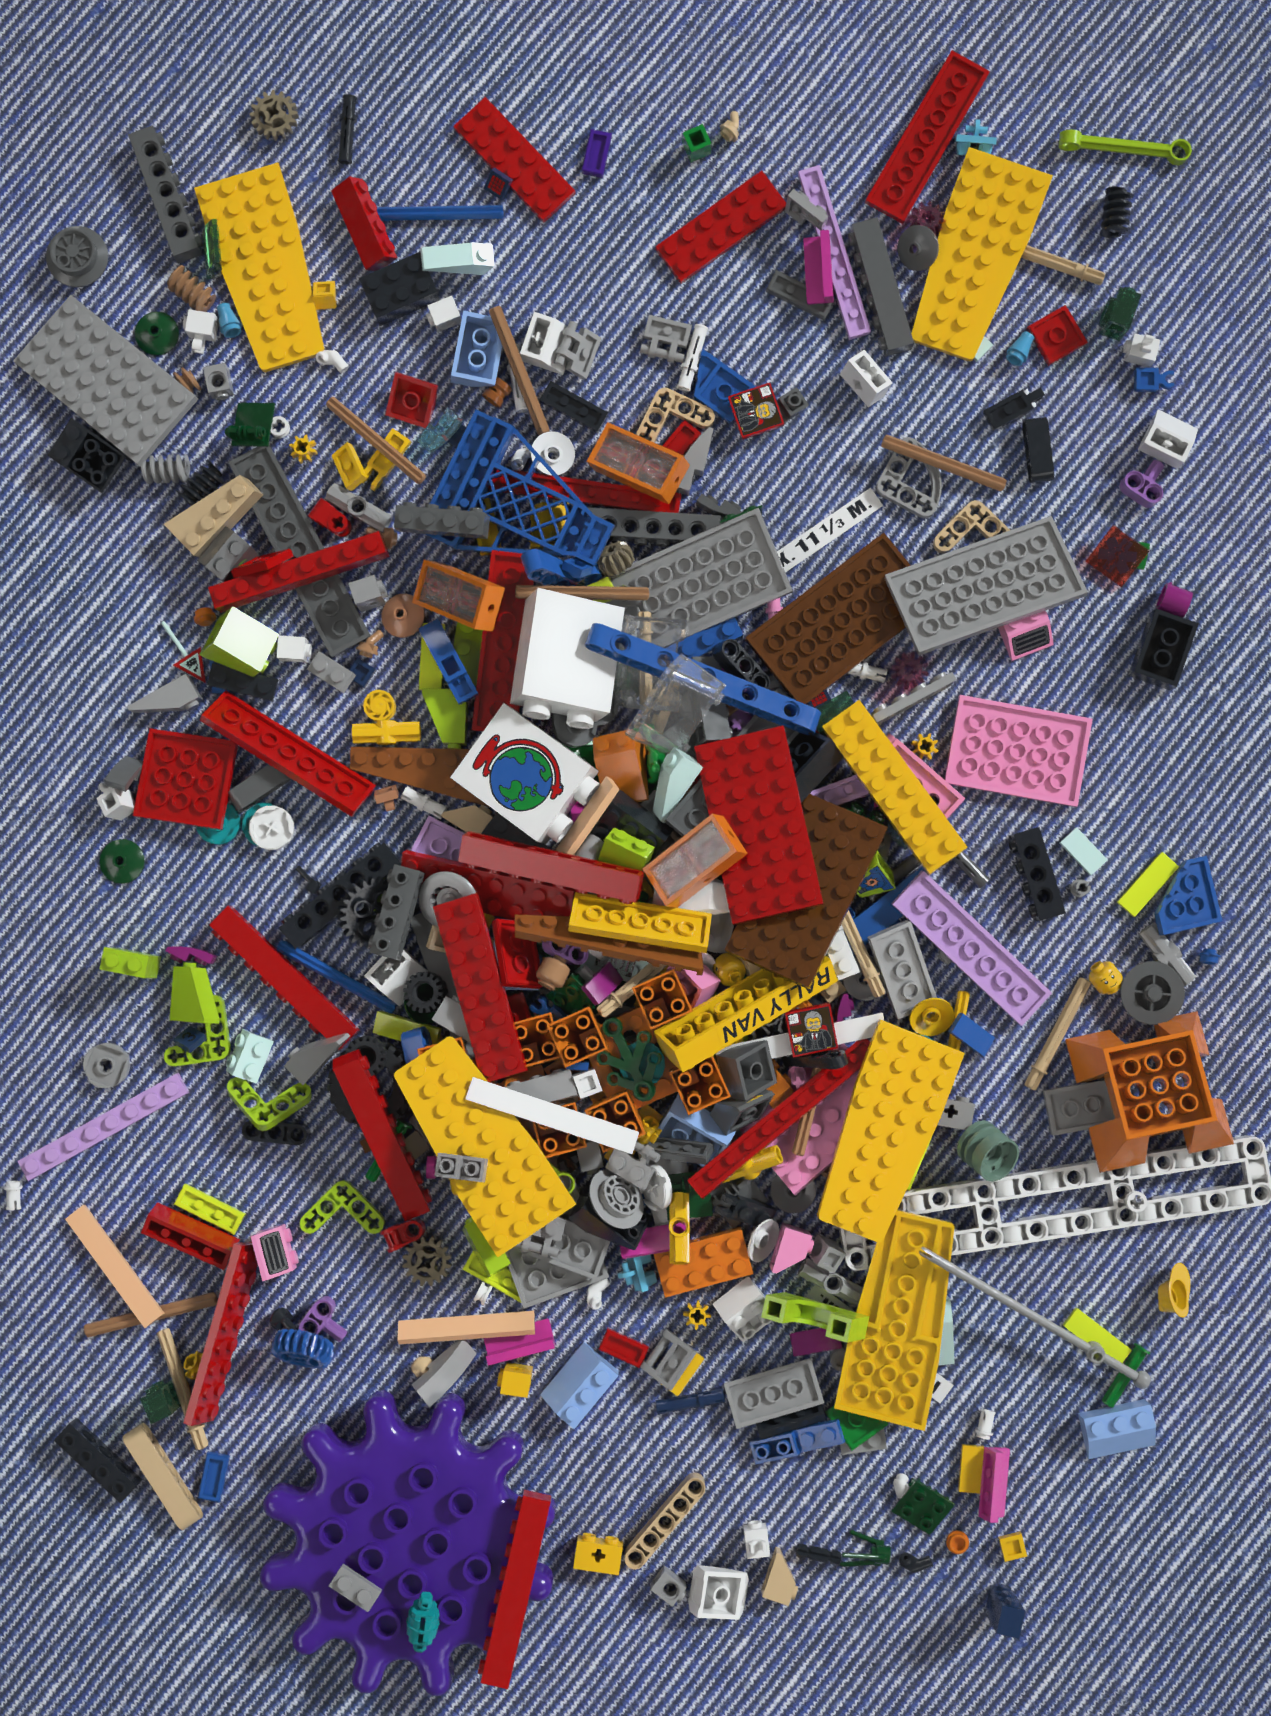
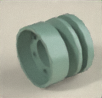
(988, 1150)

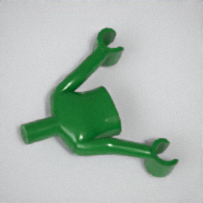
(654, 761)

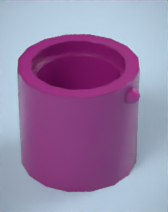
(1174, 600)

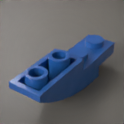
(448, 661)
(797, 1441)

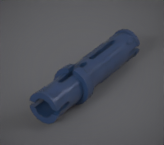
(690, 1401)

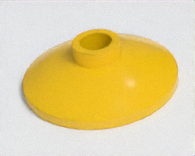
(935, 1022)

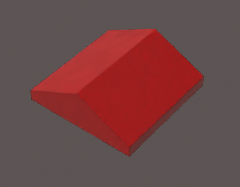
(411, 400)

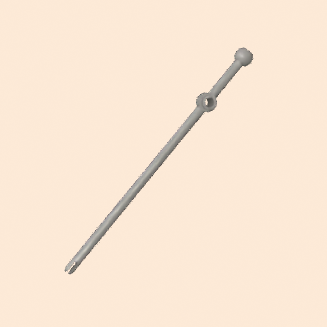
(1093, 1350)

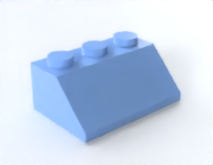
(476, 352)
(693, 1127)
(579, 1385)
(1118, 1428)

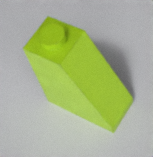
(447, 716)
(192, 995)

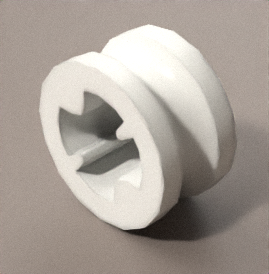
(284, 431)
(1140, 1206)
(482, 1293)

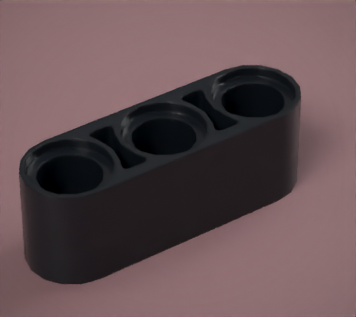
(1038, 450)
(737, 655)
(287, 1133)

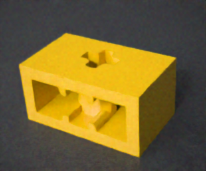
(515, 1379)
(610, 1555)

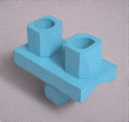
(965, 141)
(635, 1275)

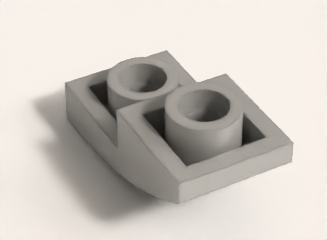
(461, 1167)

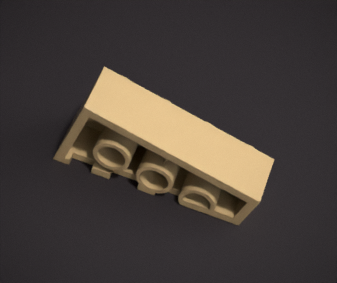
(207, 518)

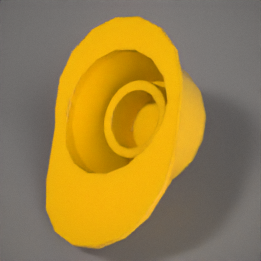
(1174, 1293)

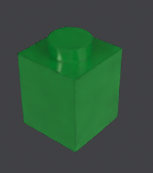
(696, 143)

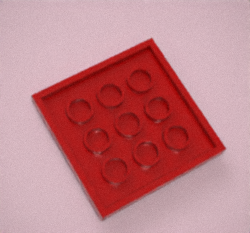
(185, 779)

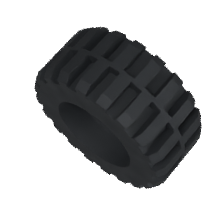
(396, 1102)

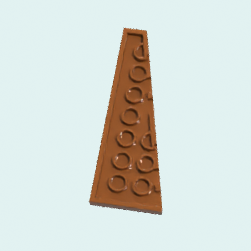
(415, 767)
(555, 929)

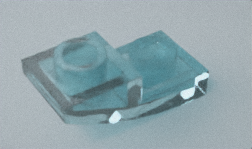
(435, 436)

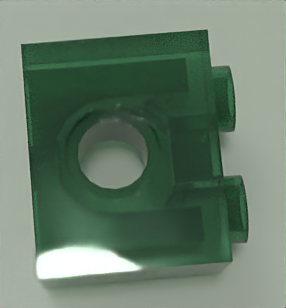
(1119, 313)

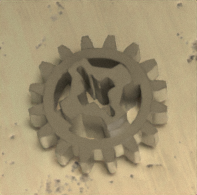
(269, 107)
(432, 1270)

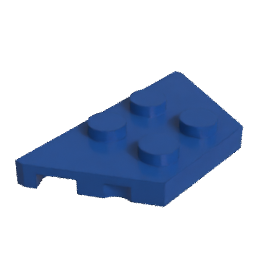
(716, 383)

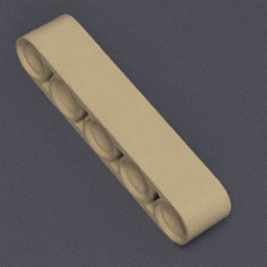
(162, 1476)
(661, 1531)

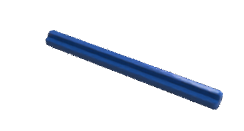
(440, 212)
(336, 976)

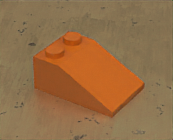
(622, 762)

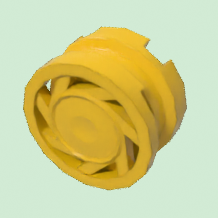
(379, 705)

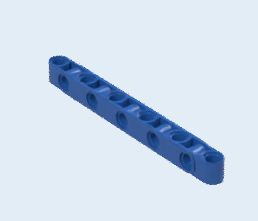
(762, 701)

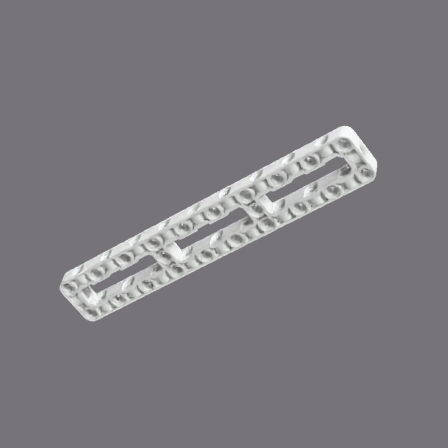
(1099, 1219)

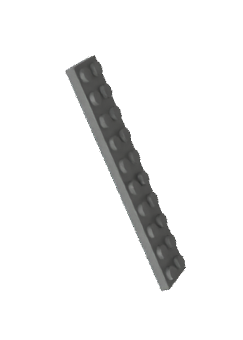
(290, 528)

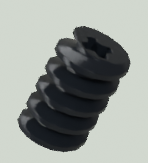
(1114, 212)
(201, 484)

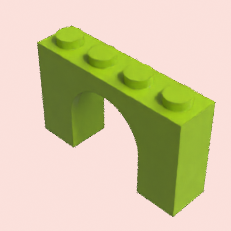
(838, 1322)

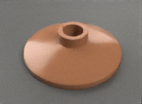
(409, 622)

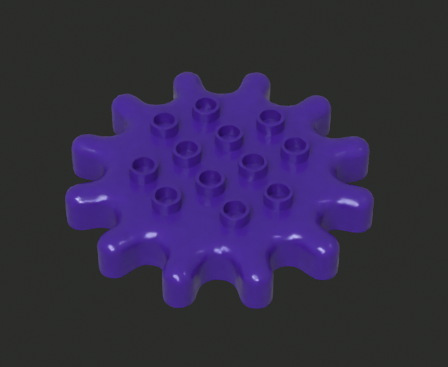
(411, 1517)

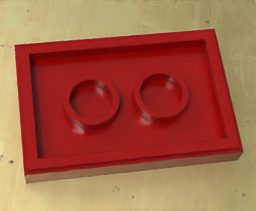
(516, 957)

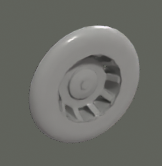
(453, 887)
(616, 1200)

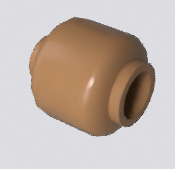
(552, 972)

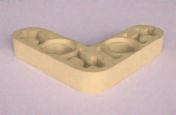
(672, 408)
(969, 521)

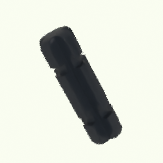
(818, 1554)

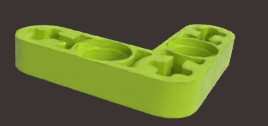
(207, 1046)
(262, 1108)
(339, 1201)

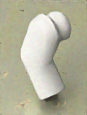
(332, 357)
(520, 458)
(594, 1293)
(900, 1484)

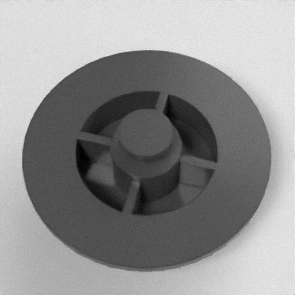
(77, 256)
(1152, 992)

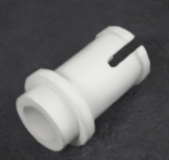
(13, 1195)
(985, 1424)

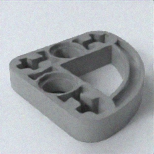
(895, 480)

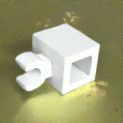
(201, 327)
(1141, 349)
(115, 803)
(756, 1539)

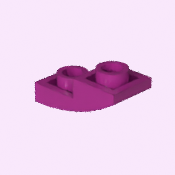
(182, 954)
(602, 983)
(843, 1007)
(812, 1342)

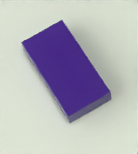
(596, 153)

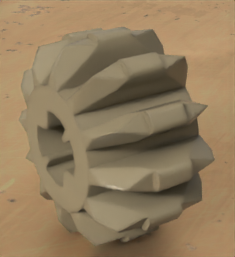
(615, 559)

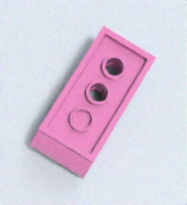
(935, 785)

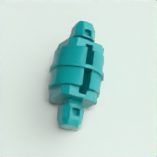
(422, 1622)

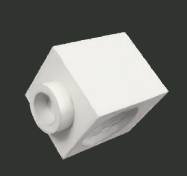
(443, 314)
(293, 649)
(586, 1083)

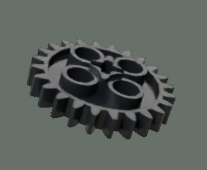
(368, 894)

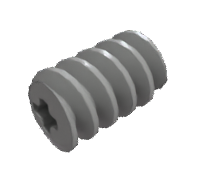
(166, 470)

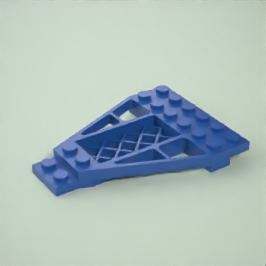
(472, 473)

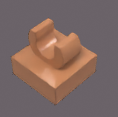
(387, 796)

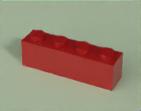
(364, 223)
(189, 1235)

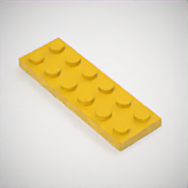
(640, 922)

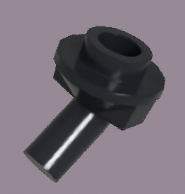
(568, 1162)
(281, 1319)

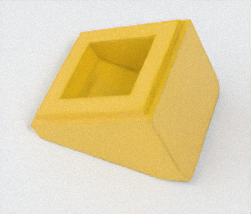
(324, 295)

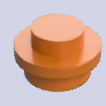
(204, 616)
(957, 1542)

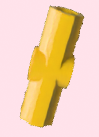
(386, 732)
(765, 1159)
(679, 1243)

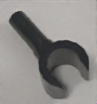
(312, 885)

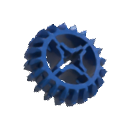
(302, 1348)

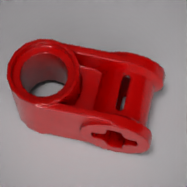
(328, 516)
(399, 1234)

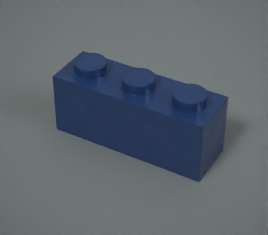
(1004, 1611)

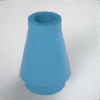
(228, 321)
(1020, 349)

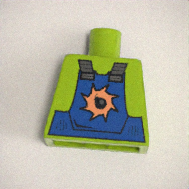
(877, 879)

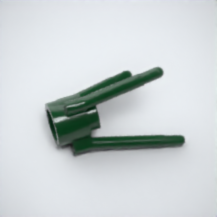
(878, 1554)

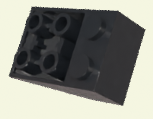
(87, 454)
(588, 1220)

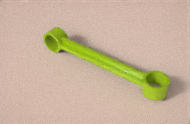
(1074, 140)

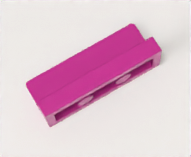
(818, 269)
(653, 1241)
(512, 1347)
(994, 1483)

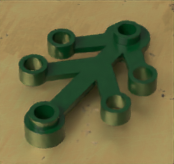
(631, 1062)

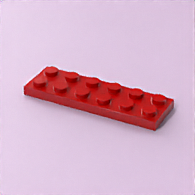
(511, 153)
(721, 227)

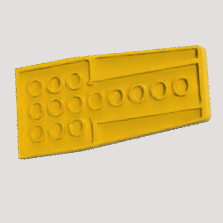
(978, 251)
(264, 265)
(886, 1128)
(520, 1183)
(905, 1297)

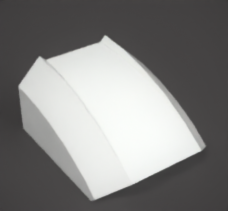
(717, 1592)

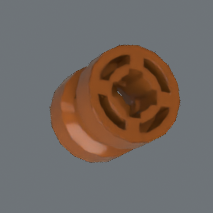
(496, 393)

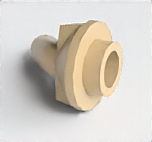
(729, 128)
(420, 1365)

